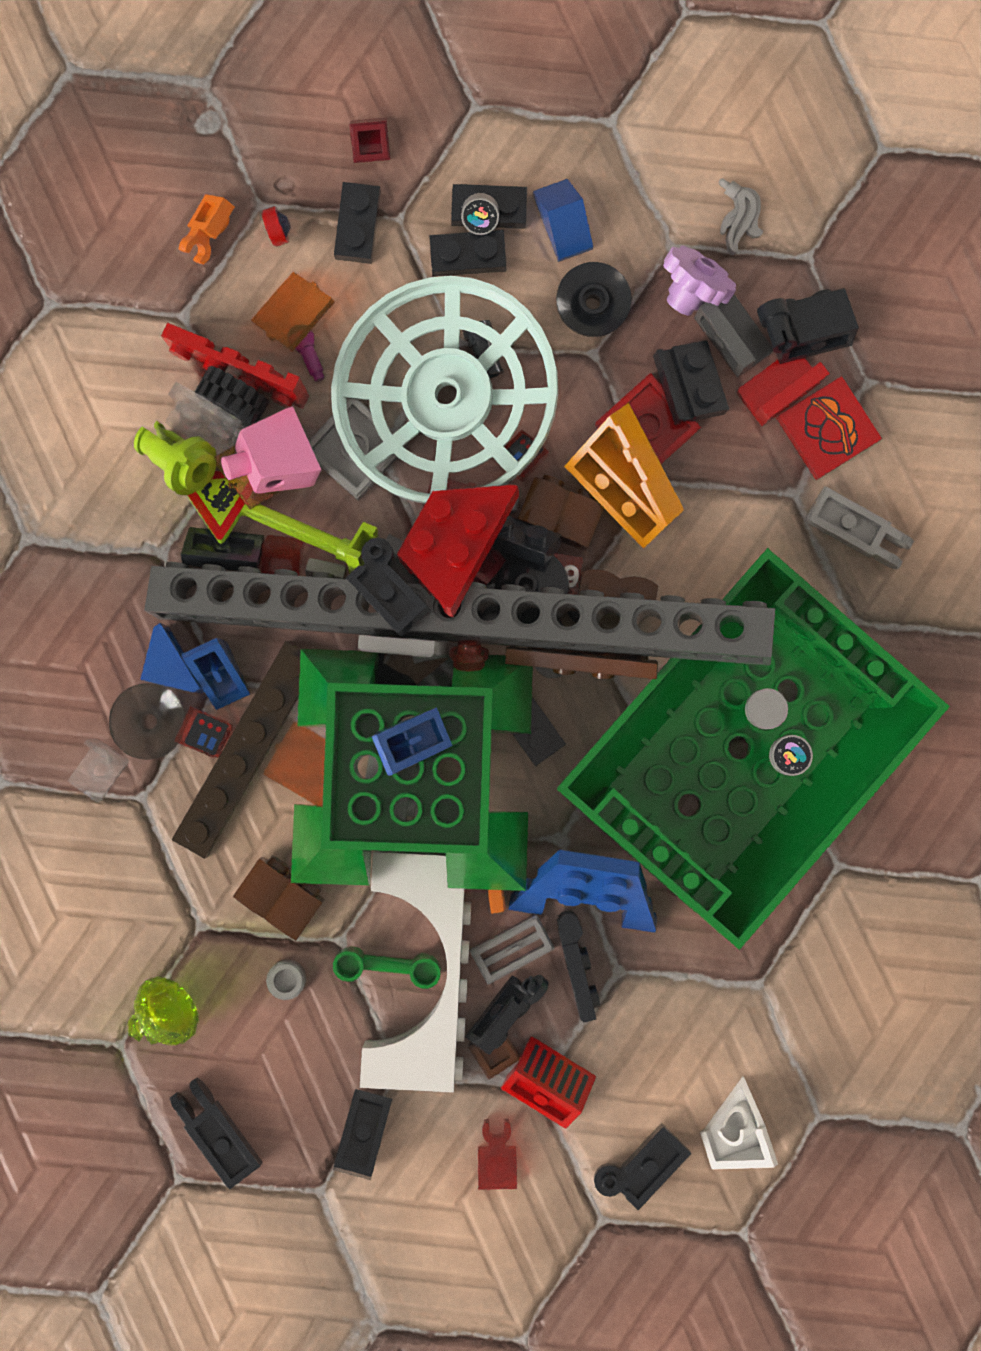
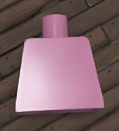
(274, 455)

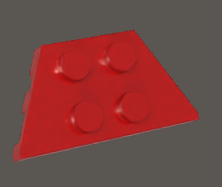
(454, 539)

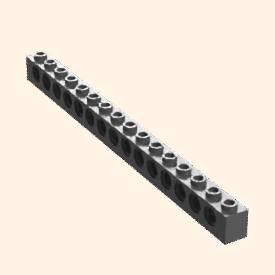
(170, 585)

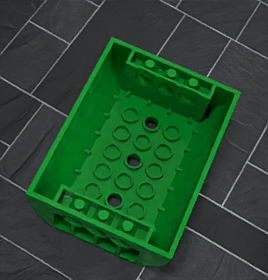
(752, 823)

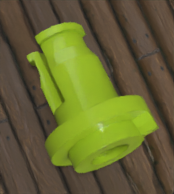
(185, 463)

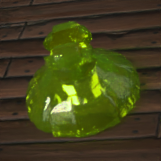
(163, 1013)

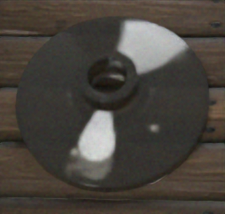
(129, 716)

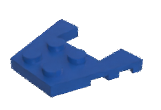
(593, 881)

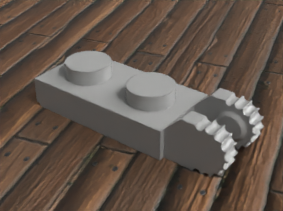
(856, 527)

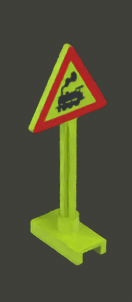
(223, 507)

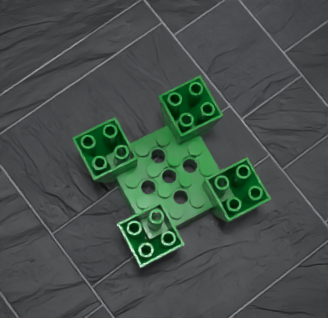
(453, 817)

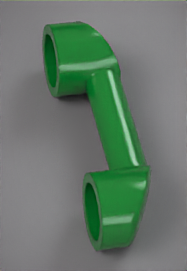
(351, 962)

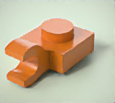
(206, 223)

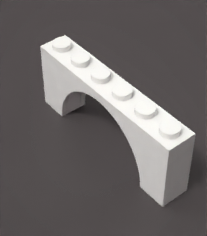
(426, 1053)

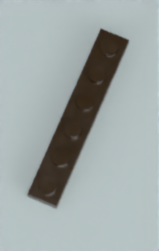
(242, 754)

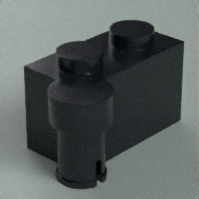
(809, 324)

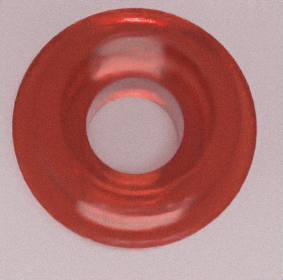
(469, 655)

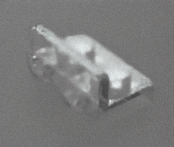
(201, 418)

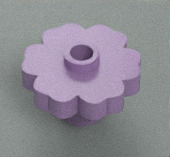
(696, 280)

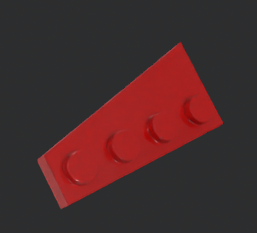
(262, 376)

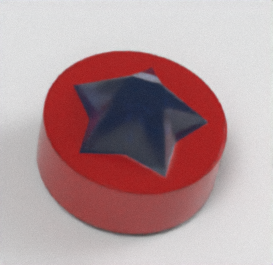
(276, 225)

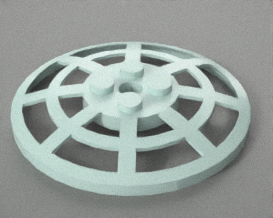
(441, 369)

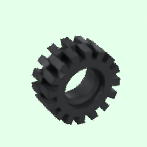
(232, 395)

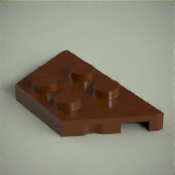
(598, 664)

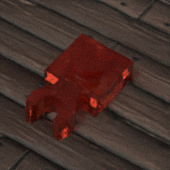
(497, 1162)

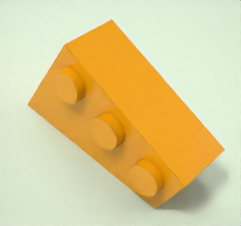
(627, 477)

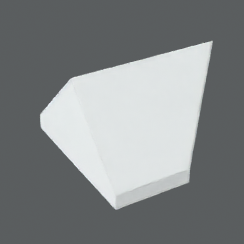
(738, 1134)

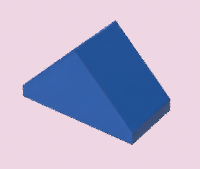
(564, 219)
(165, 662)
(217, 672)
(411, 741)

